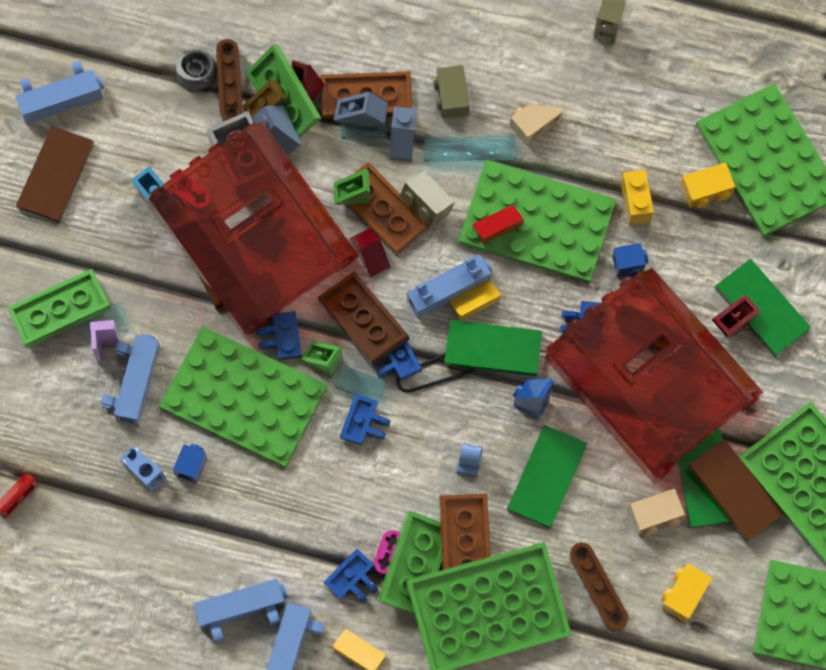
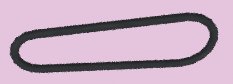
(435, 382)

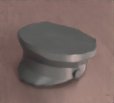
(195, 70)

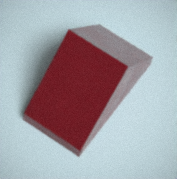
(308, 77)
(371, 252)
(736, 316)

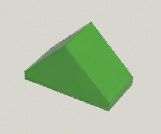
(353, 189)
(323, 357)

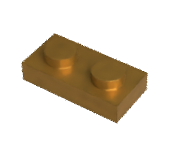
(268, 95)

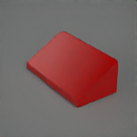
(498, 224)
(17, 494)

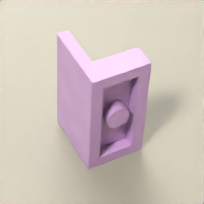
(102, 333)

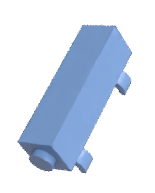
(59, 95)
(448, 286)
(136, 381)
(239, 605)
(291, 636)

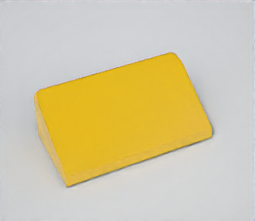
(475, 300)
(358, 651)

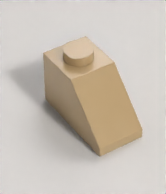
(534, 121)

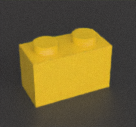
(708, 185)
(637, 197)
(686, 593)

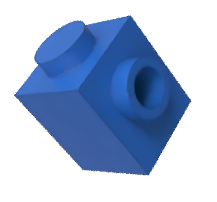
(629, 260)

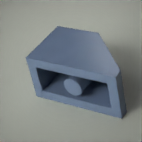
(361, 110)
(280, 126)
(402, 133)

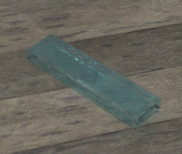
(470, 148)

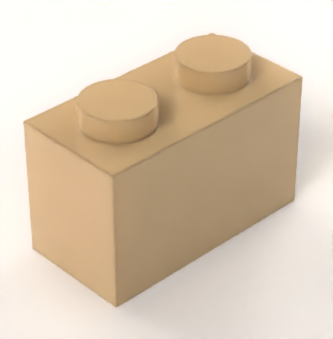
(656, 512)

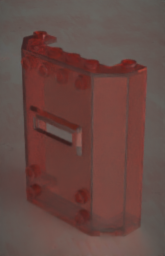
(268, 255)
(673, 396)

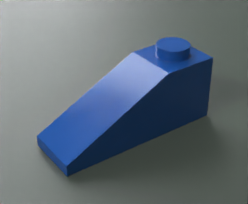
(533, 396)

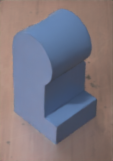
(469, 460)
(143, 468)

